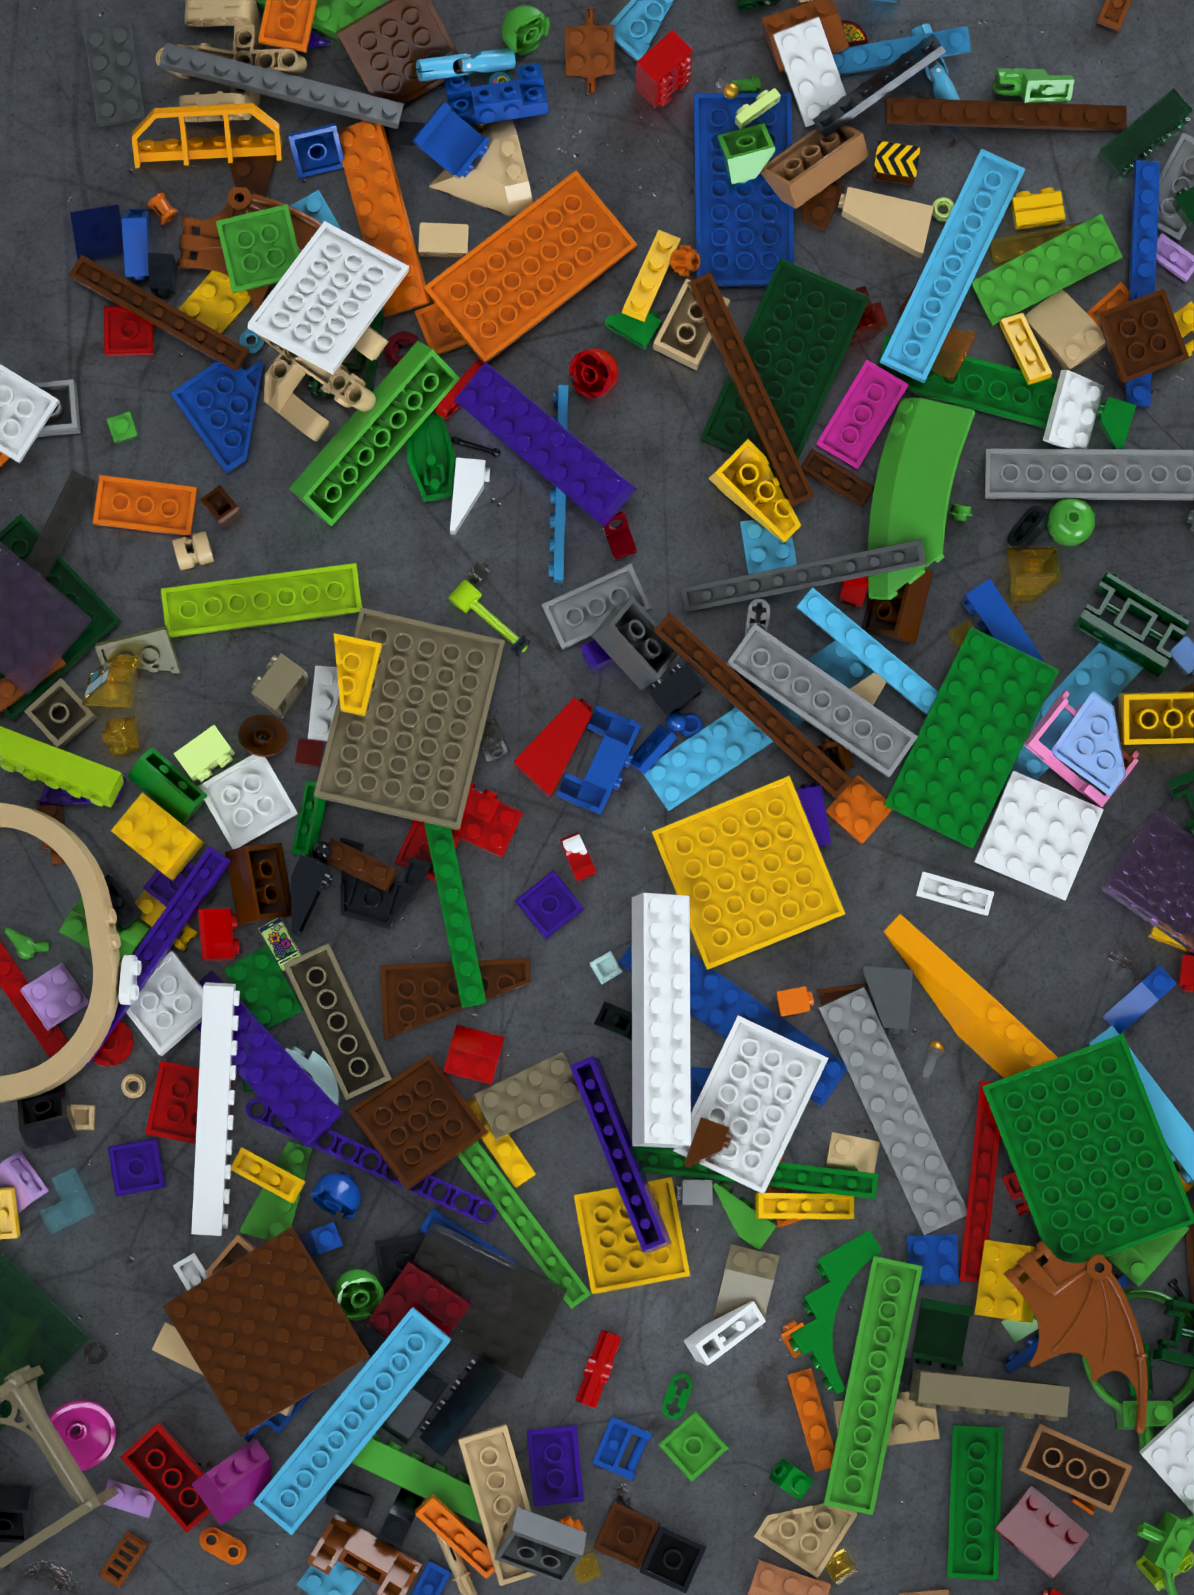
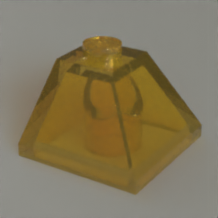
(1031, 572)

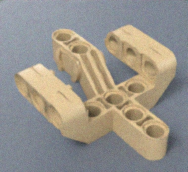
(247, 23)
(289, 370)

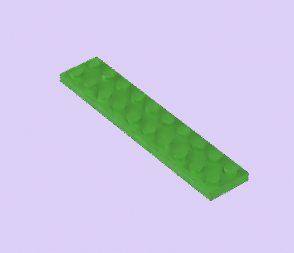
(873, 1385)

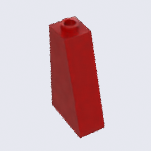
(553, 748)

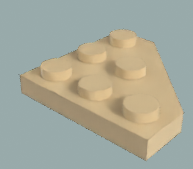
(806, 1534)

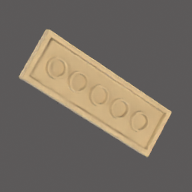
(496, 1489)

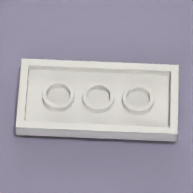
(809, 68)

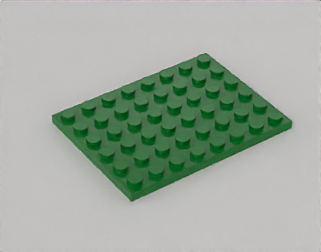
(1089, 1152)

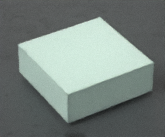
(606, 967)

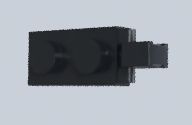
(124, 906)

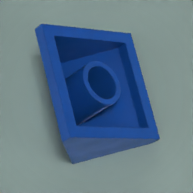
(316, 150)

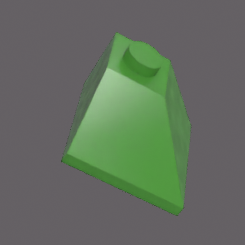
(746, 152)

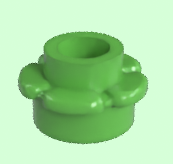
(960, 512)

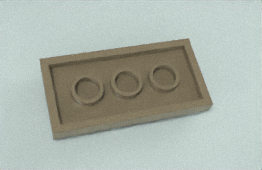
(528, 1095)

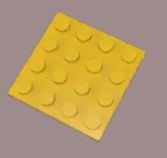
(612, 1247)

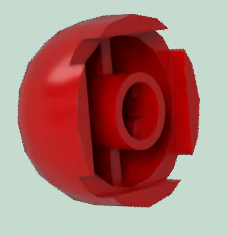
(594, 372)

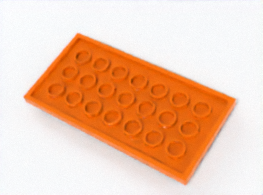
(530, 267)

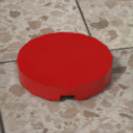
(117, 1046)

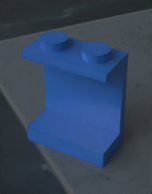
(451, 141)

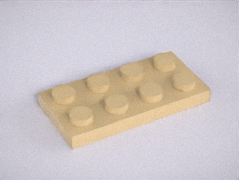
(909, 1421)

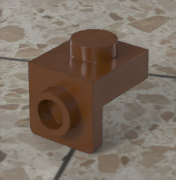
(837, 753)

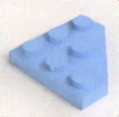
(1093, 745)

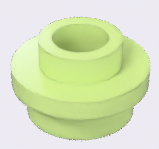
(942, 202)

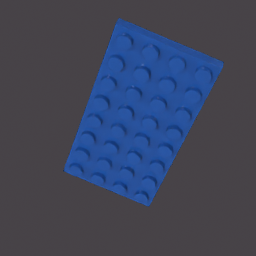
(739, 225)

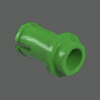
(748, 85)

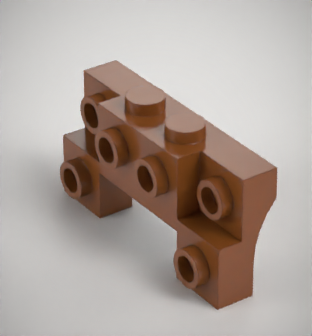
(365, 1555)

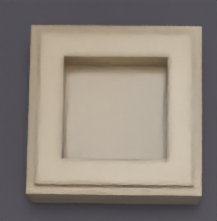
(84, 1116)

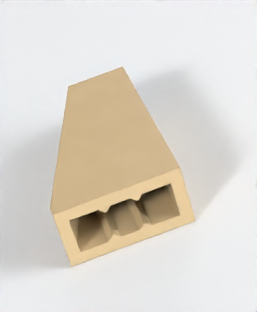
(890, 218)

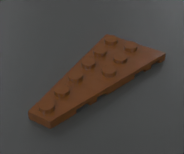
(430, 991)

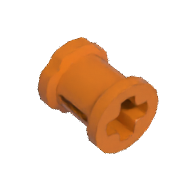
(162, 208)

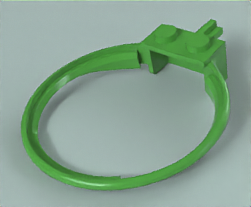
(1158, 1412)
(1168, 1544)

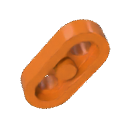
(223, 1543)

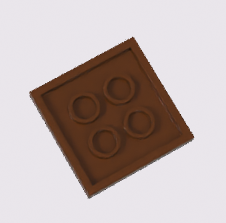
(1142, 336)

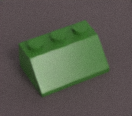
(76, 929)

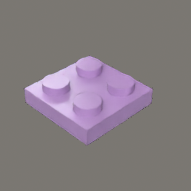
(54, 996)

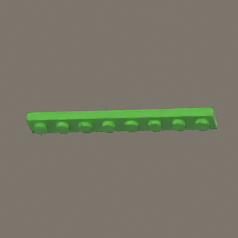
(523, 1223)

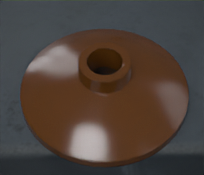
(263, 728)

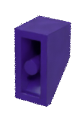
(595, 656)

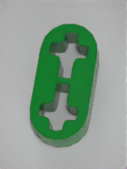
(671, 1393)

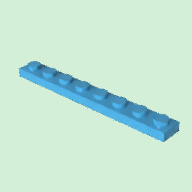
(557, 519)

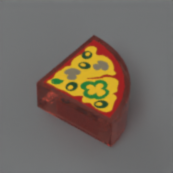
(854, 33)

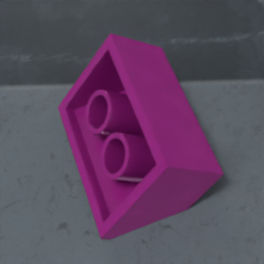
(235, 1481)

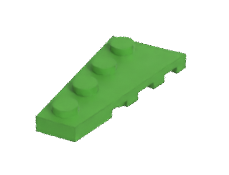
(271, 1212)

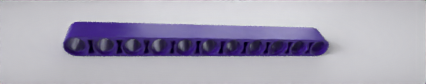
(380, 1169)

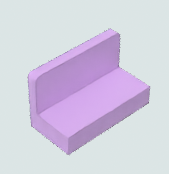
(19, 1174)

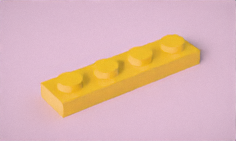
(650, 276)
(505, 1152)
(804, 1206)

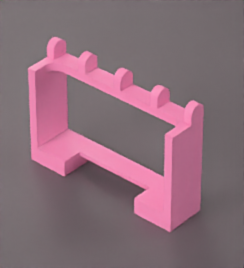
(1045, 755)

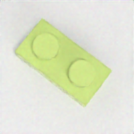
(764, 102)

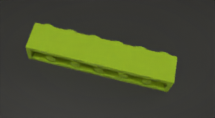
(59, 768)

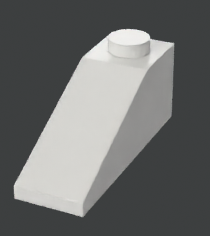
(468, 486)
(723, 1333)

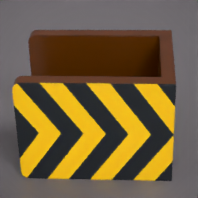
(895, 163)

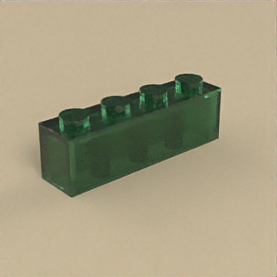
(1145, 132)

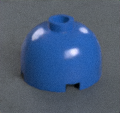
(337, 1193)

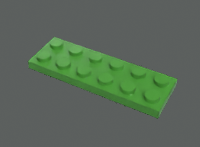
(1046, 269)

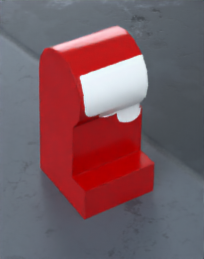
(578, 857)

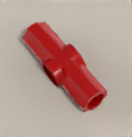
(598, 1368)

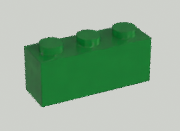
(167, 785)

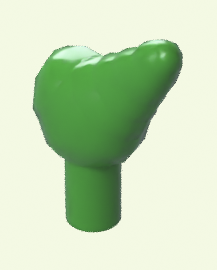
(25, 945)

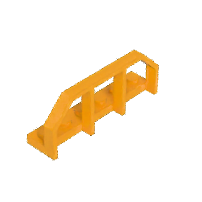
(201, 148)

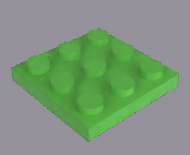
(258, 247)

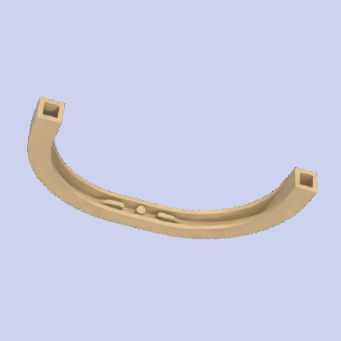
(104, 951)

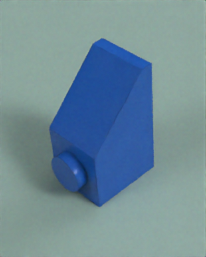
(322, 1239)

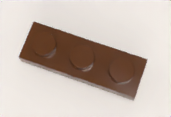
(361, 865)

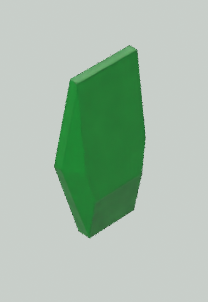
(432, 459)

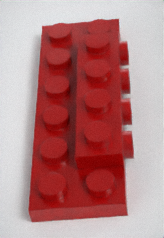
(488, 822)

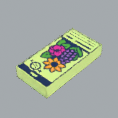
(279, 942)

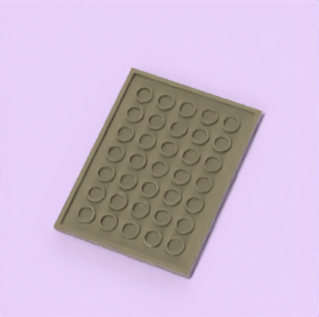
(421, 722)

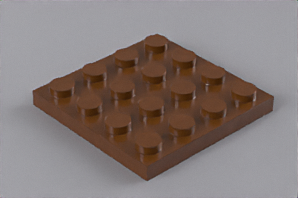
(390, 42)
(418, 1122)

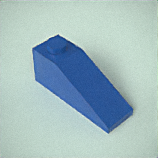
(1139, 999)

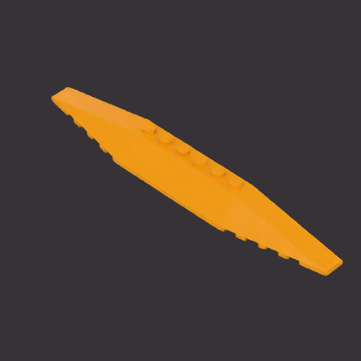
(969, 1007)

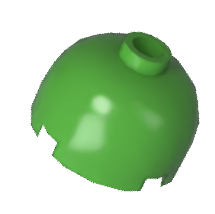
(523, 28)
(1071, 521)
(358, 1293)

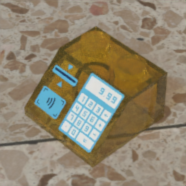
(113, 683)

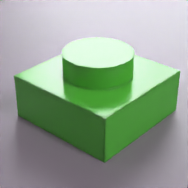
(122, 427)

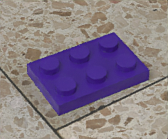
(555, 1465)

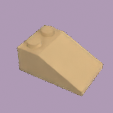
(1065, 330)

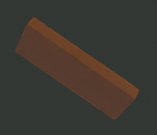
(837, 478)

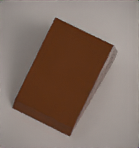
(221, 507)

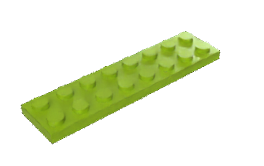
(261, 600)

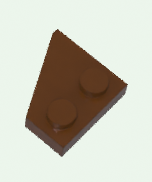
(821, 207)

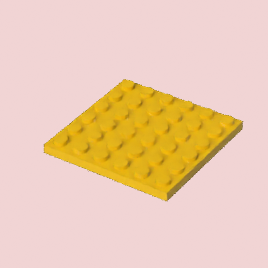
(749, 872)

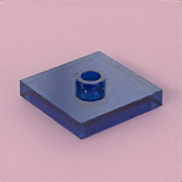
(98, 232)

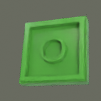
(693, 1446)

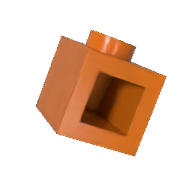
(794, 1001)

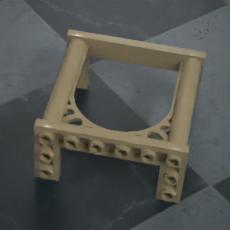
(23, 1395)

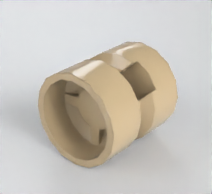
(202, 549)

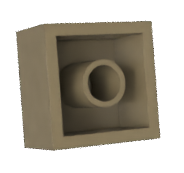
(60, 714)

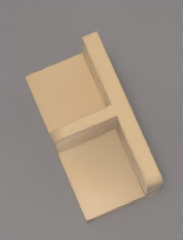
(443, 240)

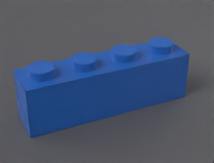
(997, 618)

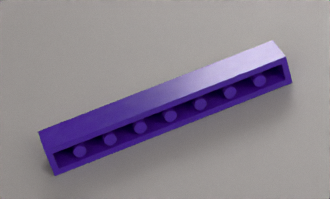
(620, 1154)

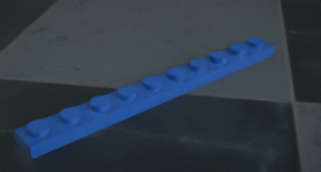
(1143, 256)

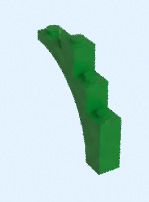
(816, 1336)

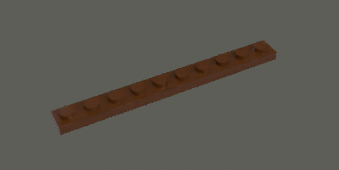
(1005, 114)
(750, 389)
(752, 705)

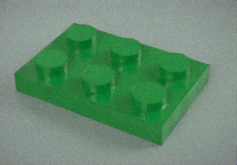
(264, 988)

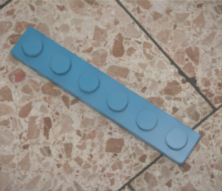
(884, 53)

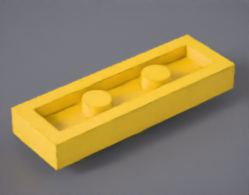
(1025, 348)
(267, 1175)

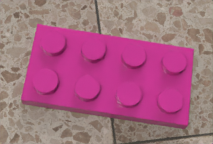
(862, 414)

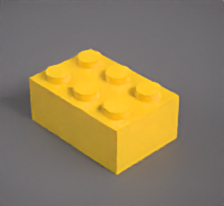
(157, 836)
(995, 1292)

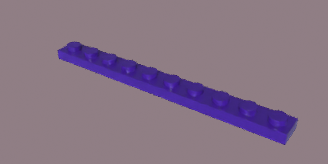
(174, 920)

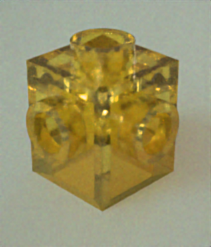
(121, 735)

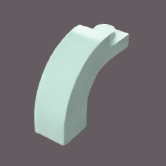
(320, 1072)

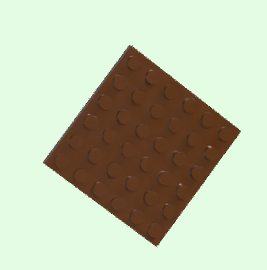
(266, 1331)

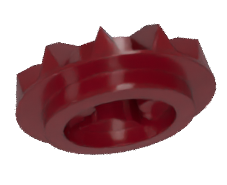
(391, 350)

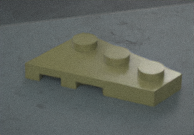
(151, 647)

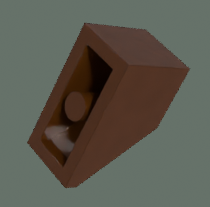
(707, 1142)

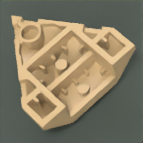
(497, 178)

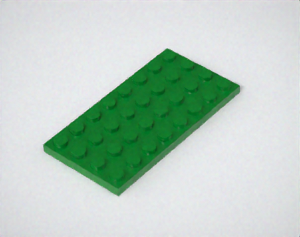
(971, 737)

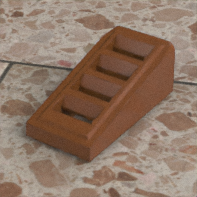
(105, 1574)

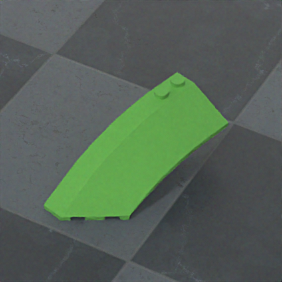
(915, 484)

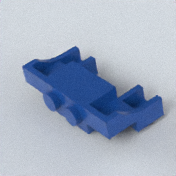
(498, 100)
(605, 770)

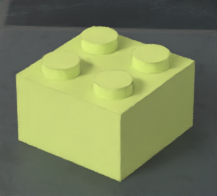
(205, 754)

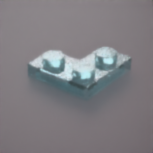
(74, 1204)

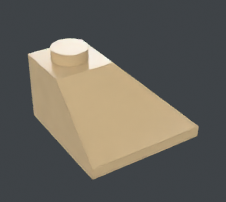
(851, 1153)

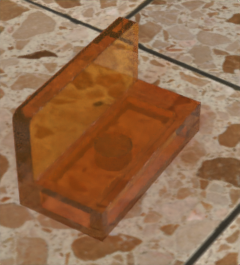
(953, 352)

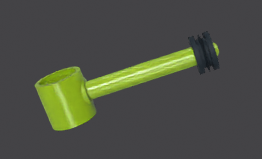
(466, 598)

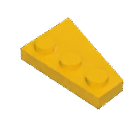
(356, 671)

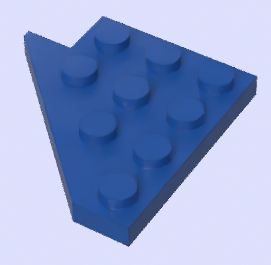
(223, 409)

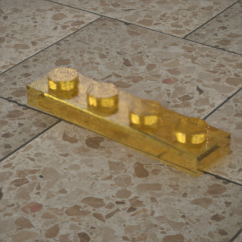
(1012, 246)

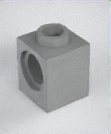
(695, 1192)

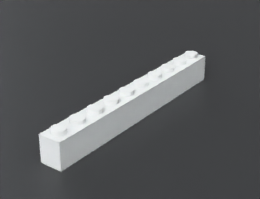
(213, 1109)

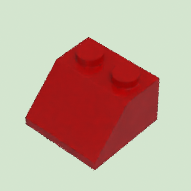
(218, 935)
(474, 1054)

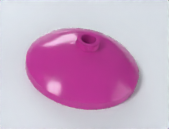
(95, 1434)

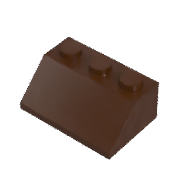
(902, 615)
(259, 883)

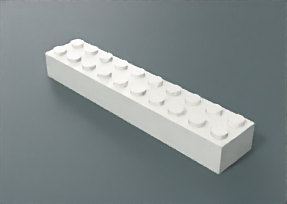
(661, 1021)

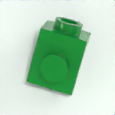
(791, 1479)

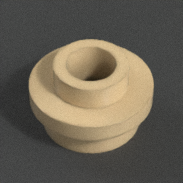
(125, 1086)

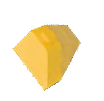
(752, 486)

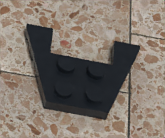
(373, 904)

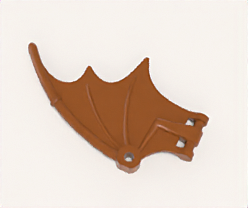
(208, 243)
(1084, 1315)

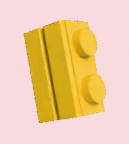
(1037, 209)

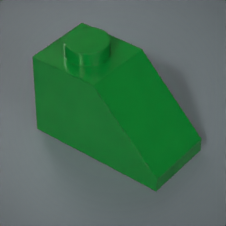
(634, 330)
(1115, 421)

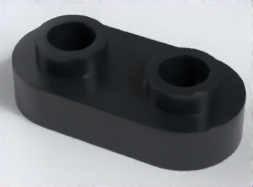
(1027, 528)

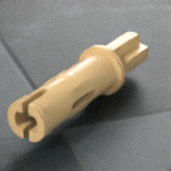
(458, 1569)

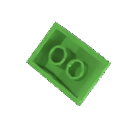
(1144, 1258)

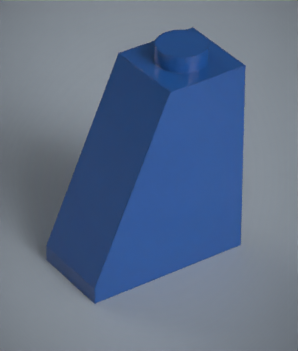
(136, 242)

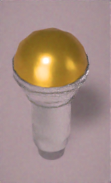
(729, 89)
(935, 1050)

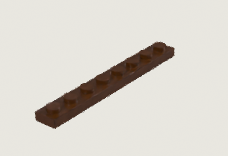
(159, 313)

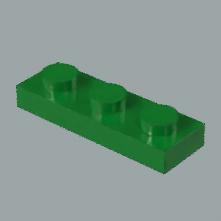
(309, 821)

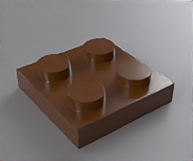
(626, 1535)

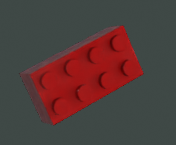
(664, 70)
(168, 1474)

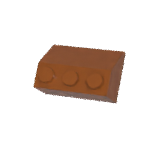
(823, 9)

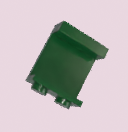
(941, 1333)

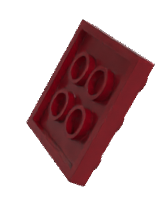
(425, 1294)

